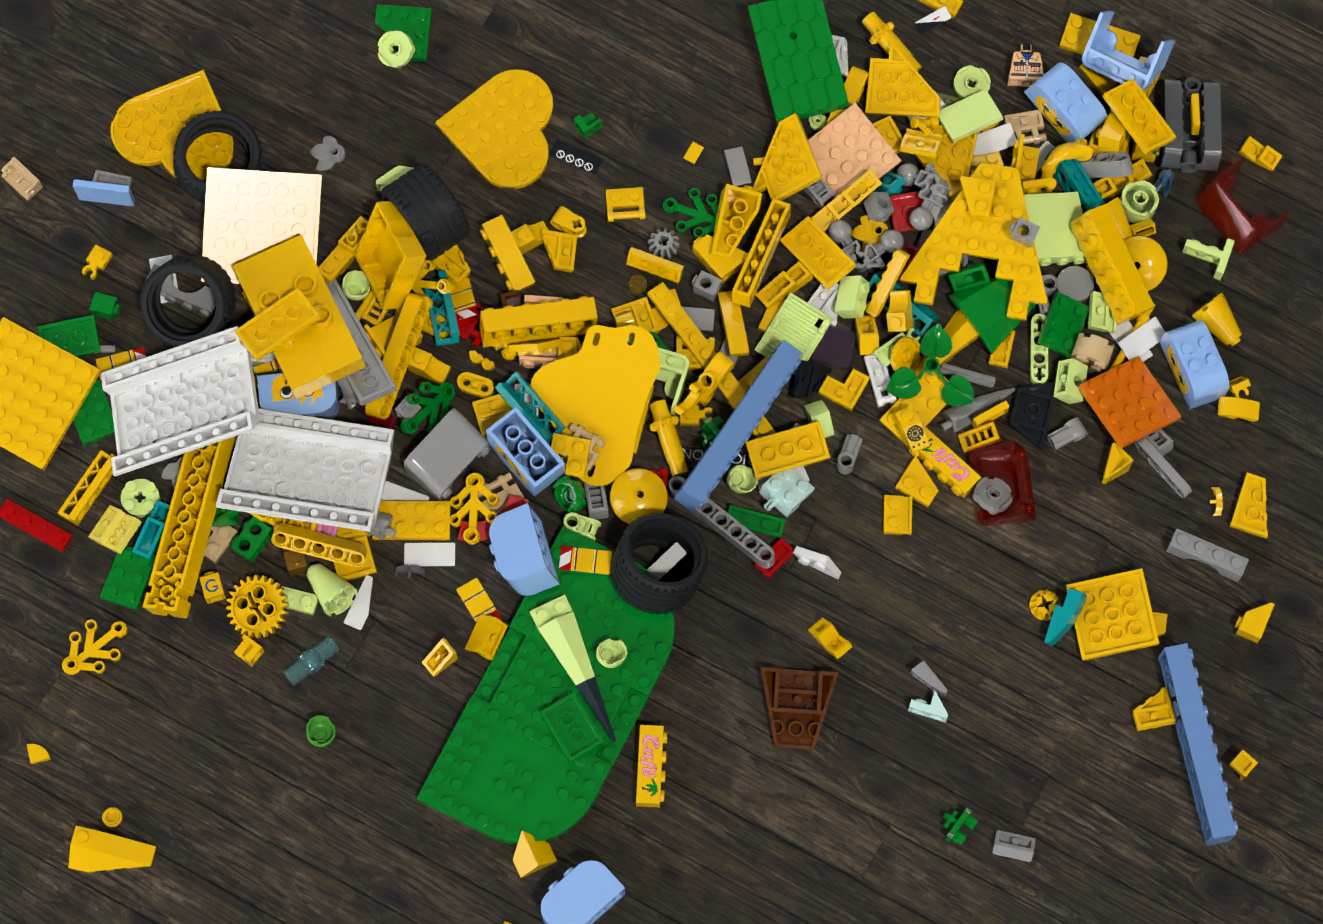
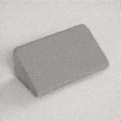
(701, 317)
(1014, 846)

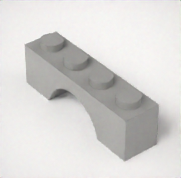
(200, 301)
(1191, 547)

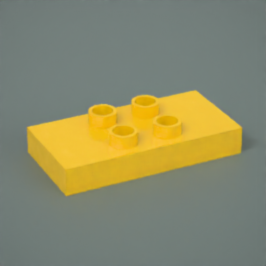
(323, 349)

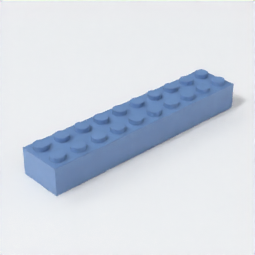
(739, 427)
(1197, 745)

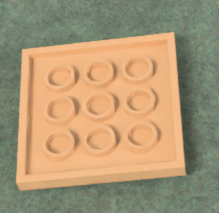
(851, 148)

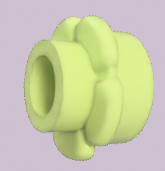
(817, 125)

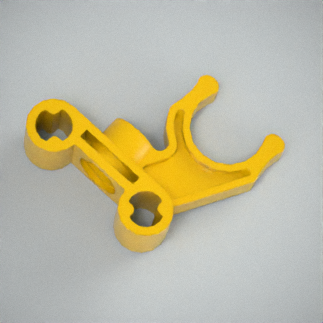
(701, 390)

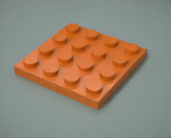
(1129, 402)

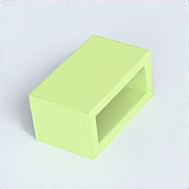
(852, 297)

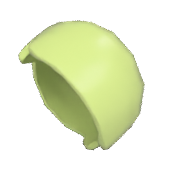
(355, 285)
(741, 479)
(611, 653)

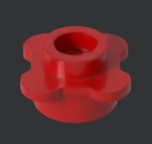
(663, 474)

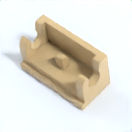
(21, 179)

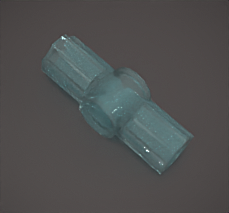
(311, 661)

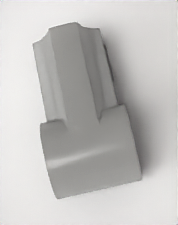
(1072, 431)
(849, 453)

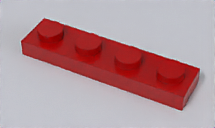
(35, 525)

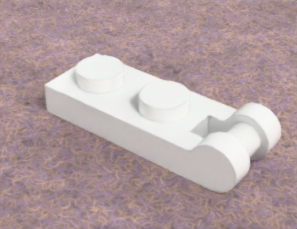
(879, 380)

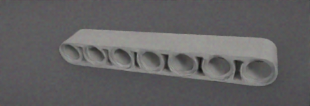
(729, 527)

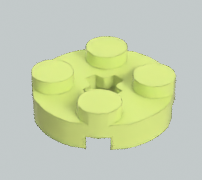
(405, 52)
(974, 74)
(133, 489)

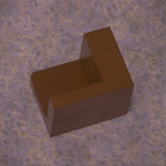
(511, 299)

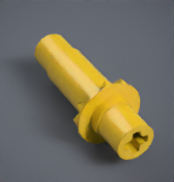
(883, 34)
(664, 425)

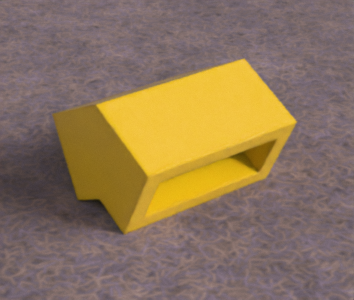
(1148, 223)

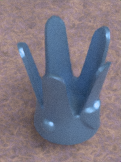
(1165, 180)

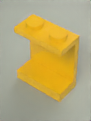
(382, 333)

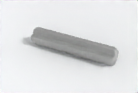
(971, 376)

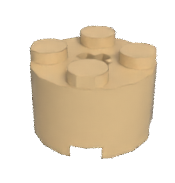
(1092, 352)

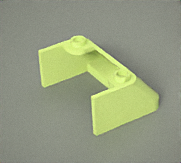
(673, 372)

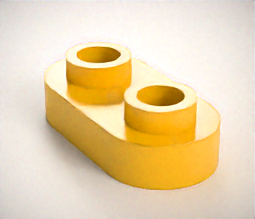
(476, 384)

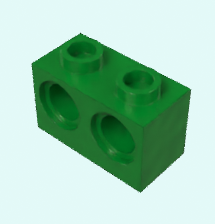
(256, 542)

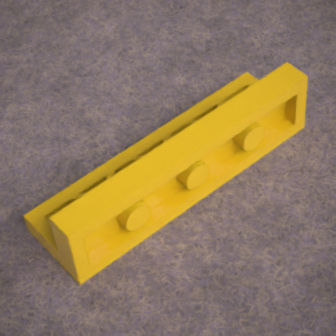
(92, 492)

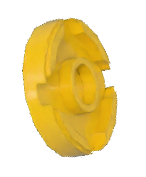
(906, 354)

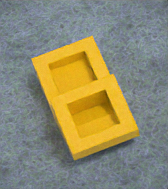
(1260, 155)
(1238, 408)

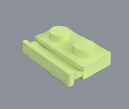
(1100, 315)

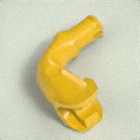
(1072, 150)

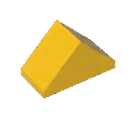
(440, 657)

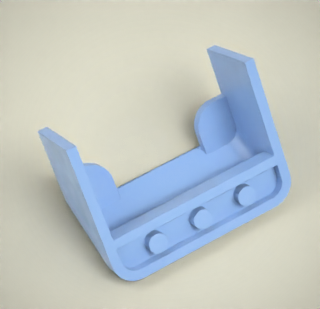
(1105, 59)

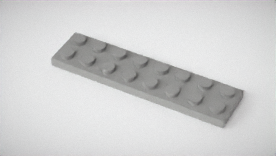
(373, 380)

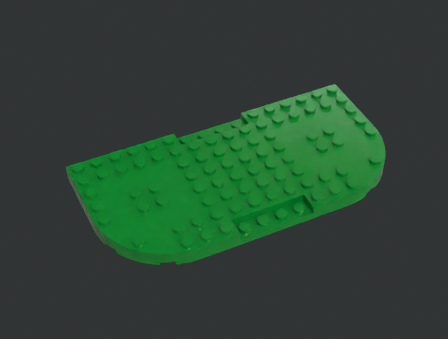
(501, 759)

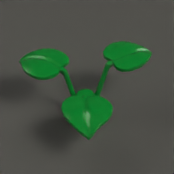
(936, 344)

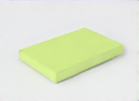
(969, 115)

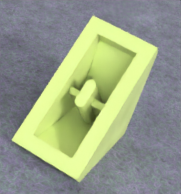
(819, 412)

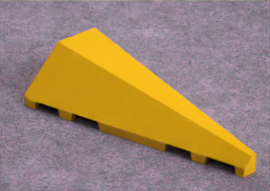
(961, 335)

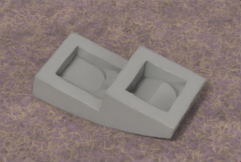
(737, 166)

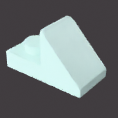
(934, 710)

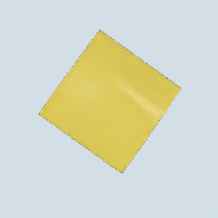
(115, 529)

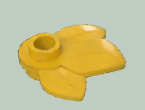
(867, 231)

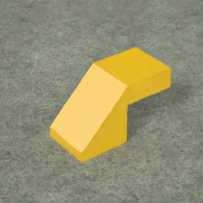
(829, 638)

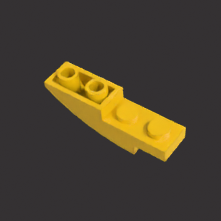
(343, 254)

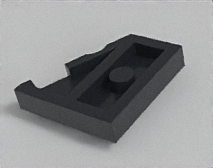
(808, 380)

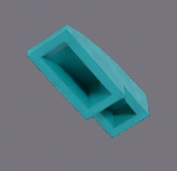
(152, 531)
(1065, 616)

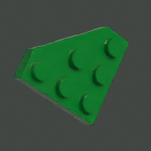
(410, 20)

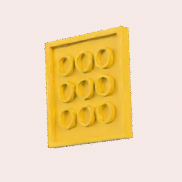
(1115, 615)

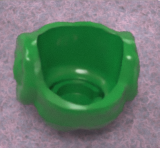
(569, 494)

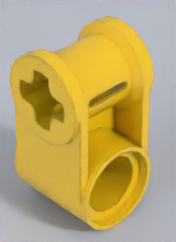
(566, 221)

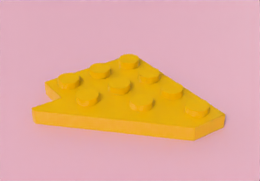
(899, 89)
(952, 159)
(788, 162)

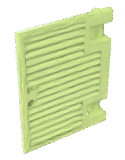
(796, 326)

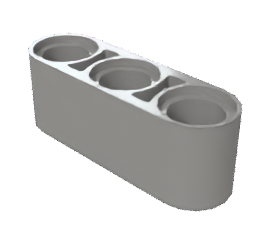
(1108, 165)

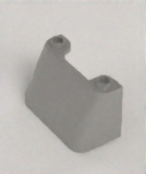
(445, 454)

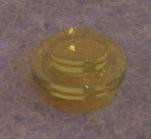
(637, 284)

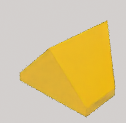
(1117, 463)
(532, 855)

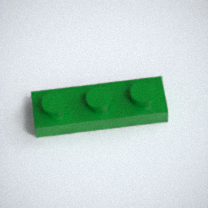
(758, 522)

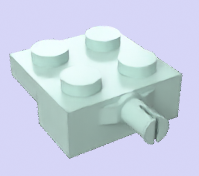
(786, 491)

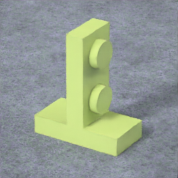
(1210, 254)

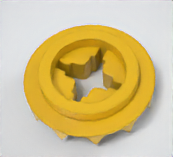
(1041, 612)

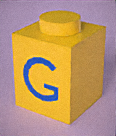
(212, 587)

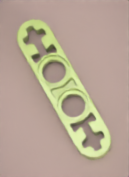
(1037, 349)

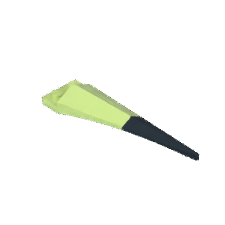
(561, 632)

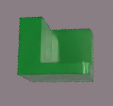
(587, 125)

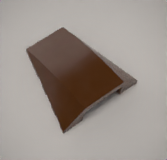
(797, 704)

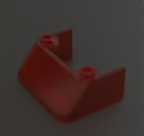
(1228, 215)

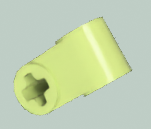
(583, 525)

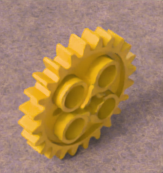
(271, 596)

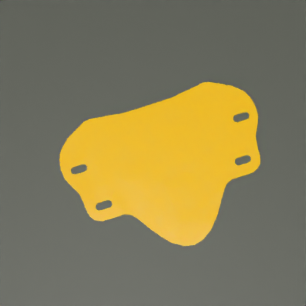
(603, 392)

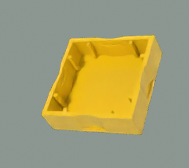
(389, 255)

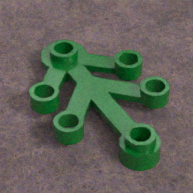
(699, 215)
(431, 406)

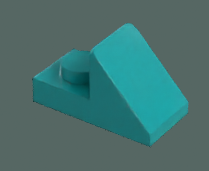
(891, 183)

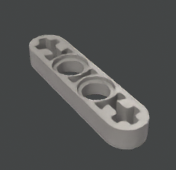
(1163, 468)

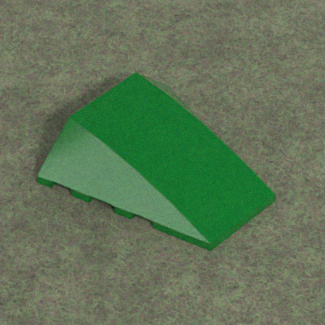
(987, 310)

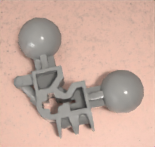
(933, 192)
(890, 241)

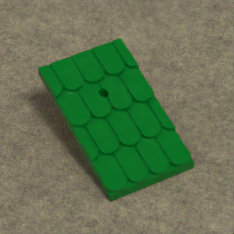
(798, 58)

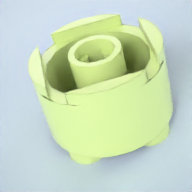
(1143, 192)

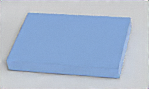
(103, 192)

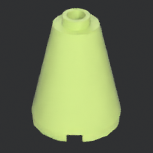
(331, 590)

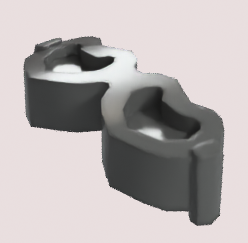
(409, 569)

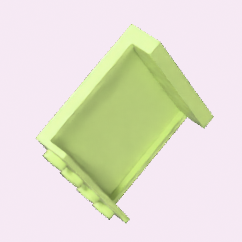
(1055, 237)

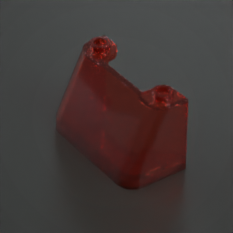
(1011, 464)

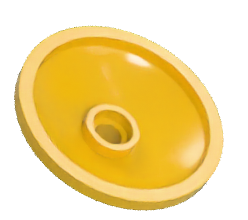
(1151, 258)
(624, 498)

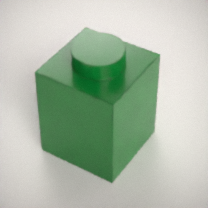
(105, 306)

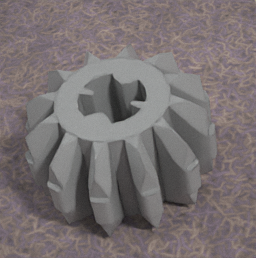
(658, 248)

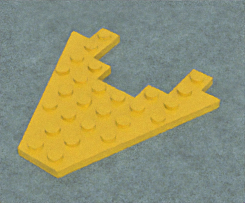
(986, 238)

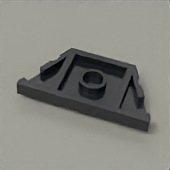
(1033, 412)

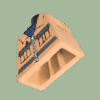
(1025, 67)

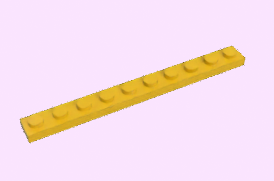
(701, 349)

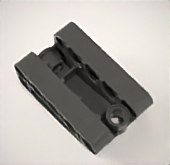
(1188, 150)

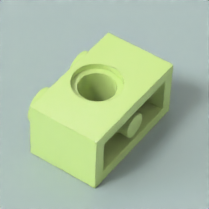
(1068, 378)

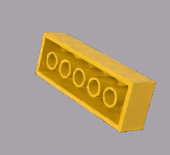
(1111, 264)
(537, 321)

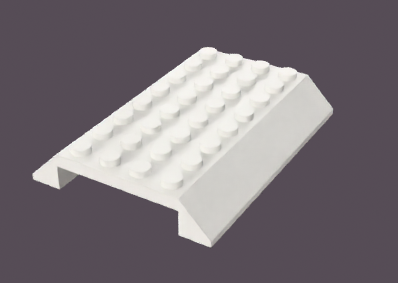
(181, 400)
(309, 470)

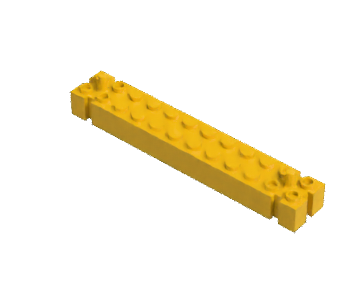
(187, 529)

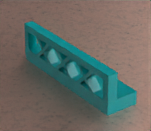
(1078, 181)
(919, 310)
(449, 314)
(515, 400)

